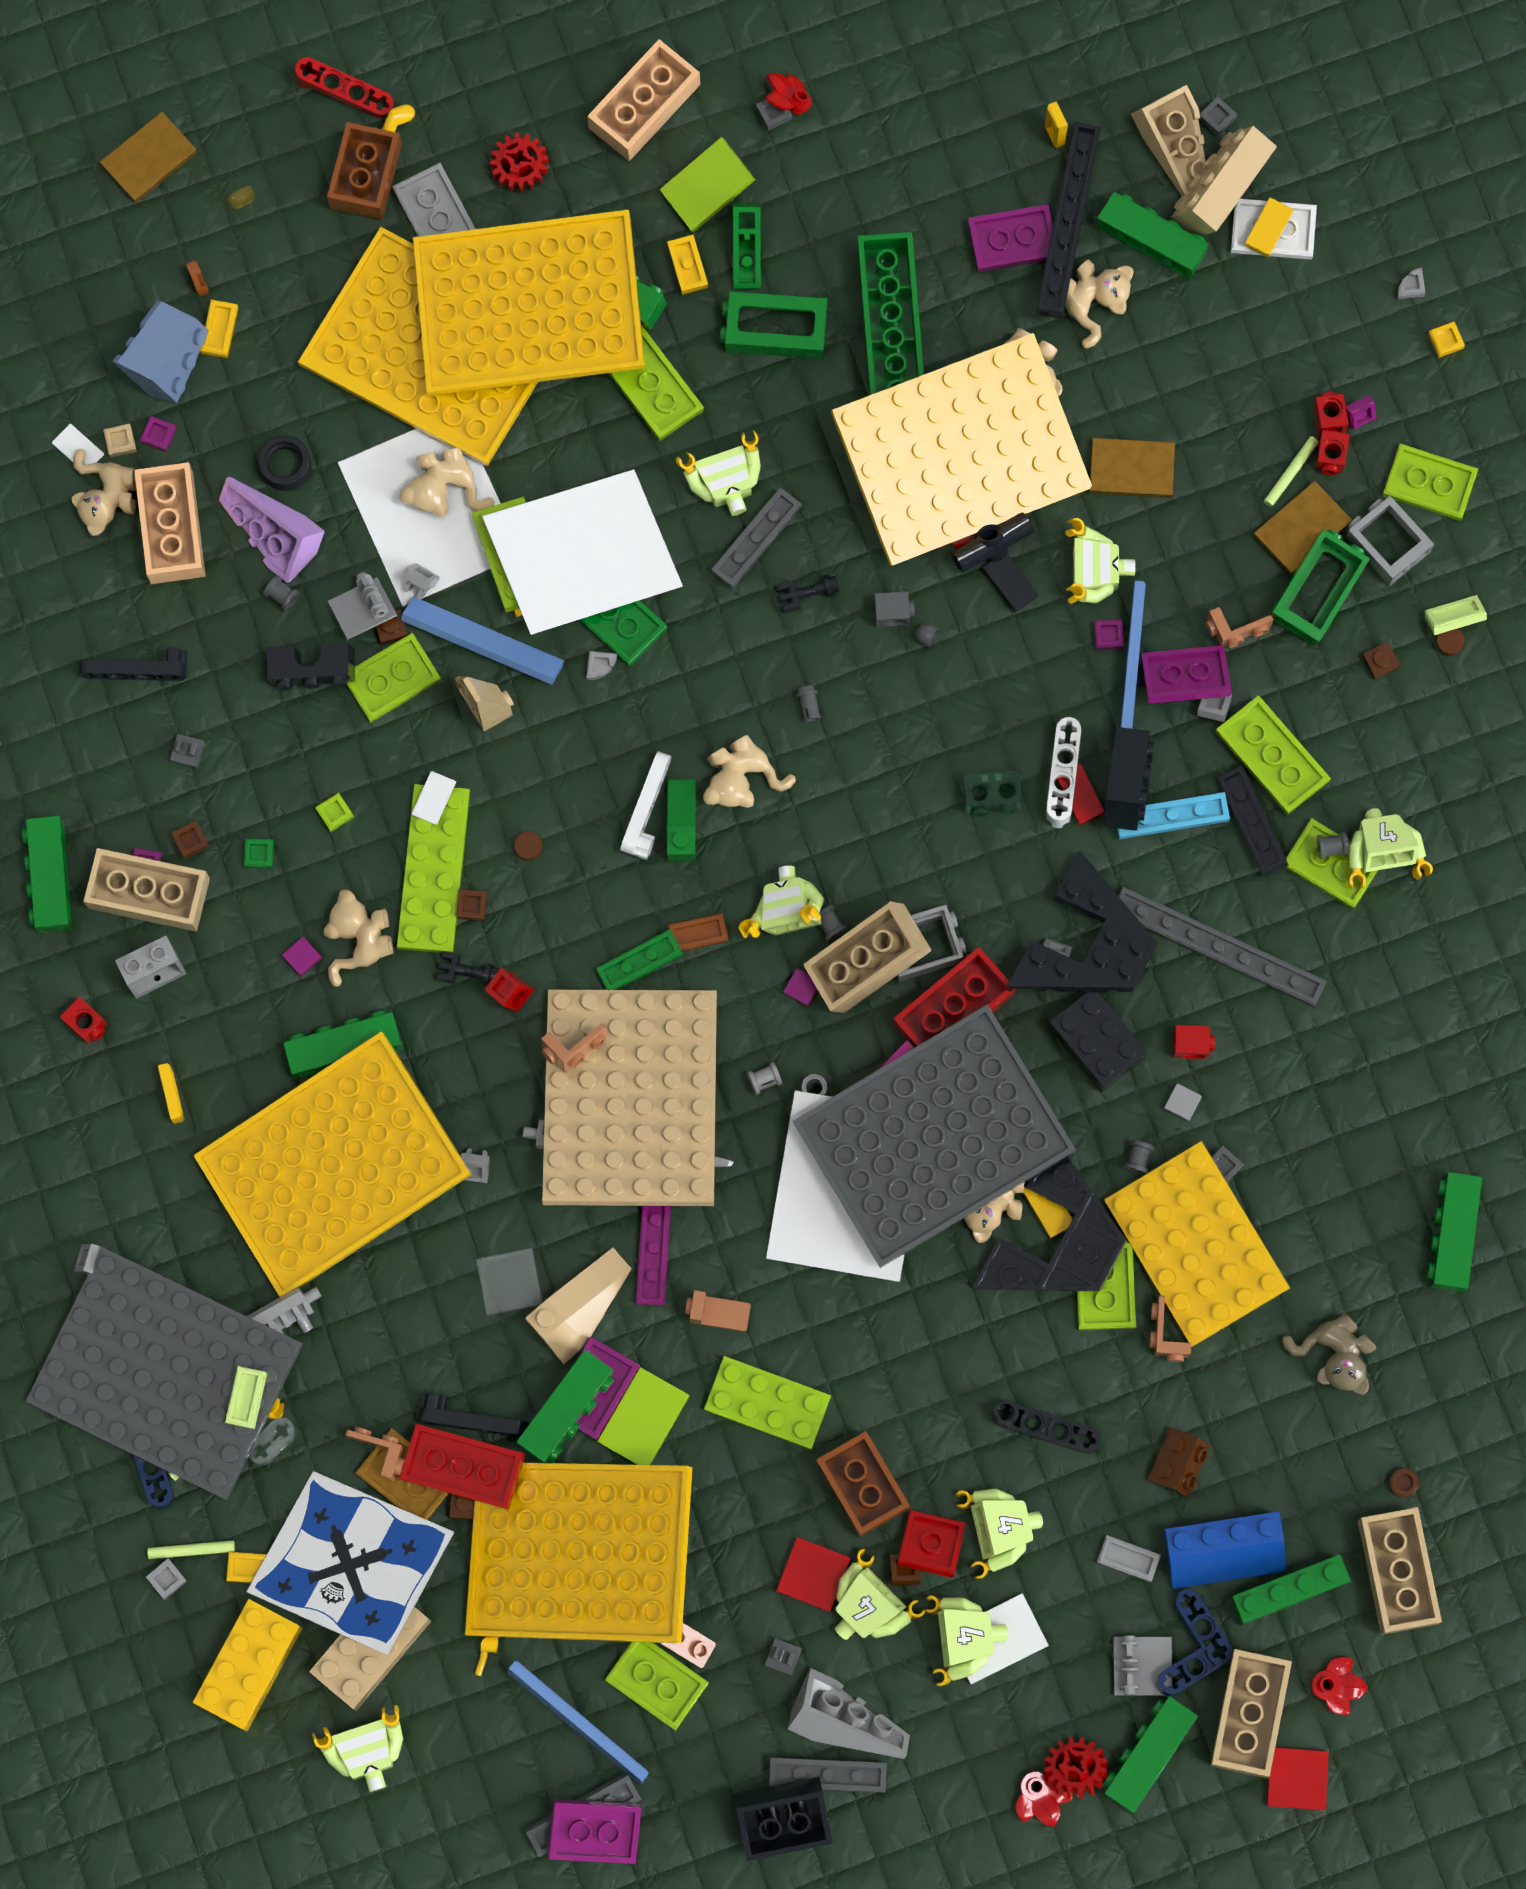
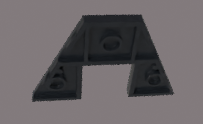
(1116, 954)
(1084, 1253)

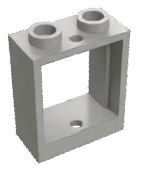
(1378, 563)
(956, 944)
(147, 962)

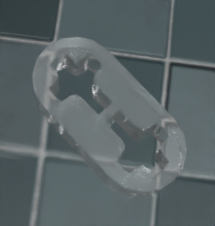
(277, 1445)

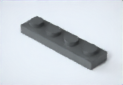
(756, 538)
(833, 1774)
(617, 1791)

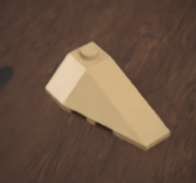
(1174, 136)
(485, 701)
(577, 1308)

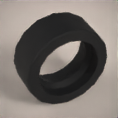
(272, 446)

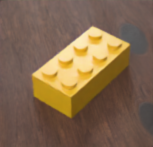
(247, 1665)

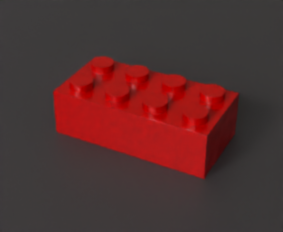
(954, 997)

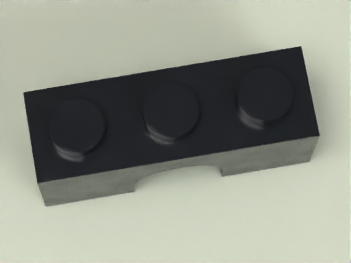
(333, 667)

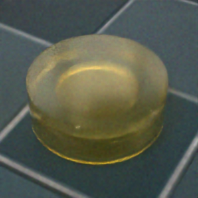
(241, 197)

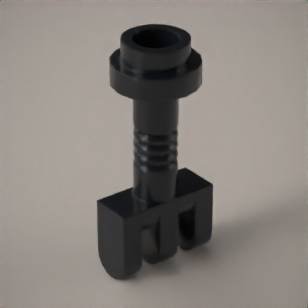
(794, 595)
(455, 969)

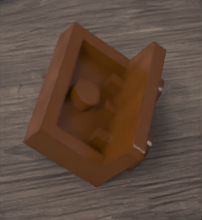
(1179, 1462)

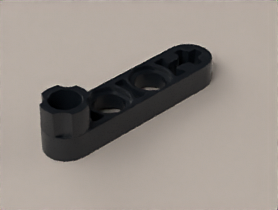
(171, 668)
(433, 1412)
(1047, 1423)

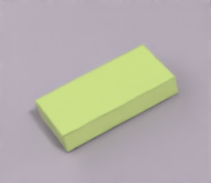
(1455, 615)
(246, 1397)

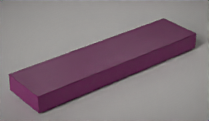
(653, 1255)

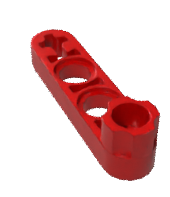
(342, 91)

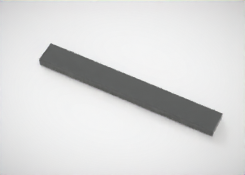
(1224, 949)

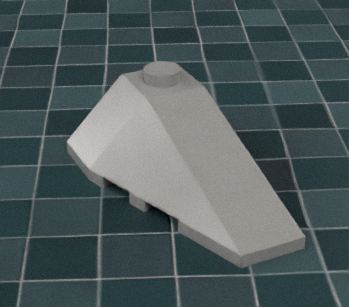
(835, 1718)

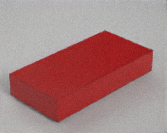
(1085, 801)

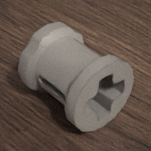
(764, 1078)

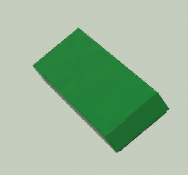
(640, 961)

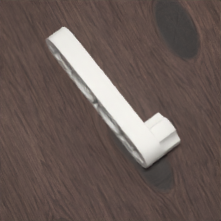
(1063, 770)
(635, 840)

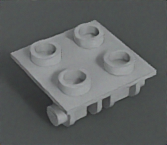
(362, 606)
(1139, 1663)

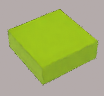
(334, 812)

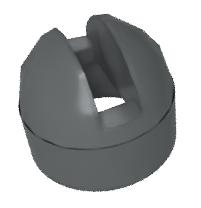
(927, 634)

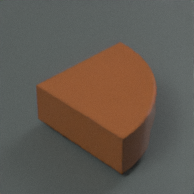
(197, 278)

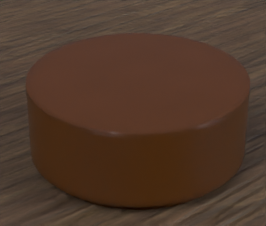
(1450, 642)
(528, 846)
(1403, 1483)

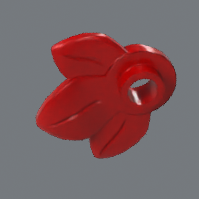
(788, 93)
(1342, 1683)
(1042, 1803)

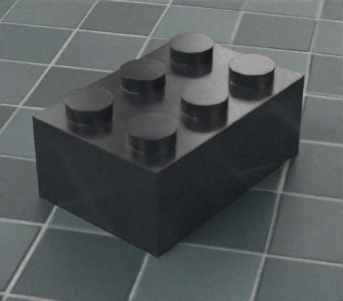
(1128, 779)
(1097, 1040)
(783, 1818)

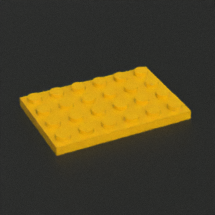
(1197, 1244)

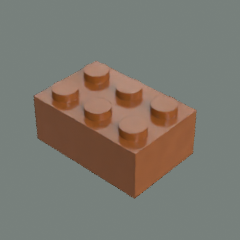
(364, 170)
(862, 1484)

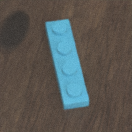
(1181, 815)

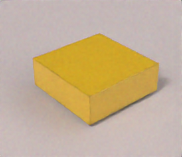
(1446, 339)

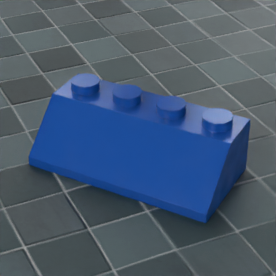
(1225, 1550)

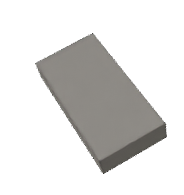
(1128, 1558)

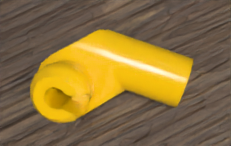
(398, 116)

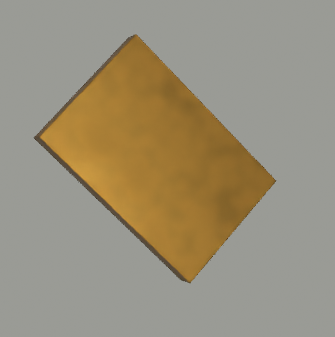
(148, 157)
(1132, 467)
(1298, 523)
(405, 1495)

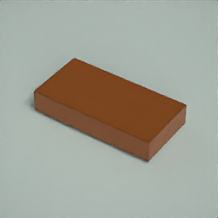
(700, 932)

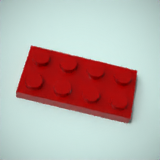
(462, 1466)

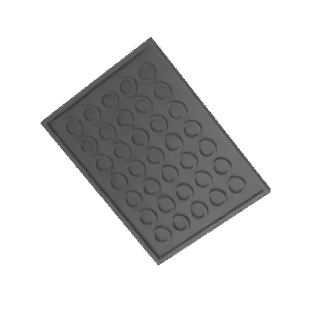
(934, 1136)
(158, 1371)

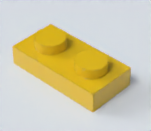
(687, 264)

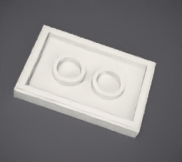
(1295, 240)
(1023, 1637)

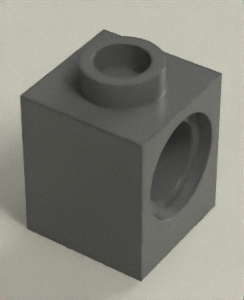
(893, 609)

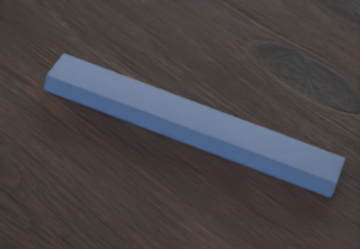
(482, 640)
(1133, 654)
(578, 1722)

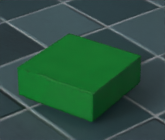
(259, 853)

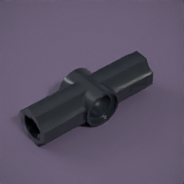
(992, 542)

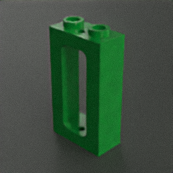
(768, 343)
(1354, 562)

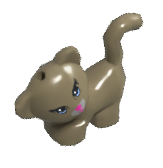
(1344, 1368)

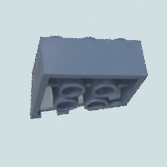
(163, 352)

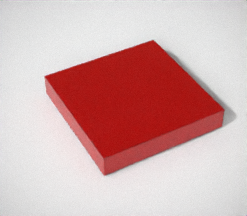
(931, 1543)
(813, 1574)
(1298, 1779)

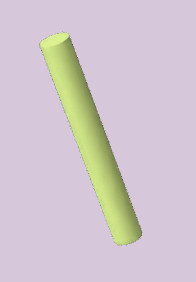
(1291, 471)
(191, 1549)

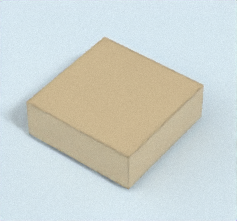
(120, 440)

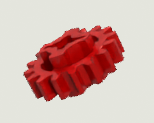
(512, 153)
(1075, 1758)

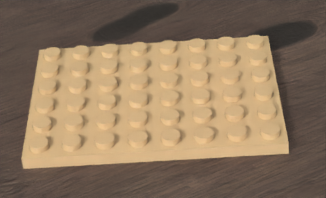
(637, 1110)

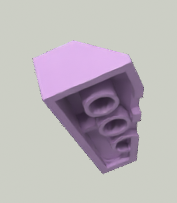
(279, 532)

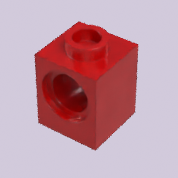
(1333, 401)
(1332, 441)
(509, 989)
(76, 1012)
(1192, 1042)

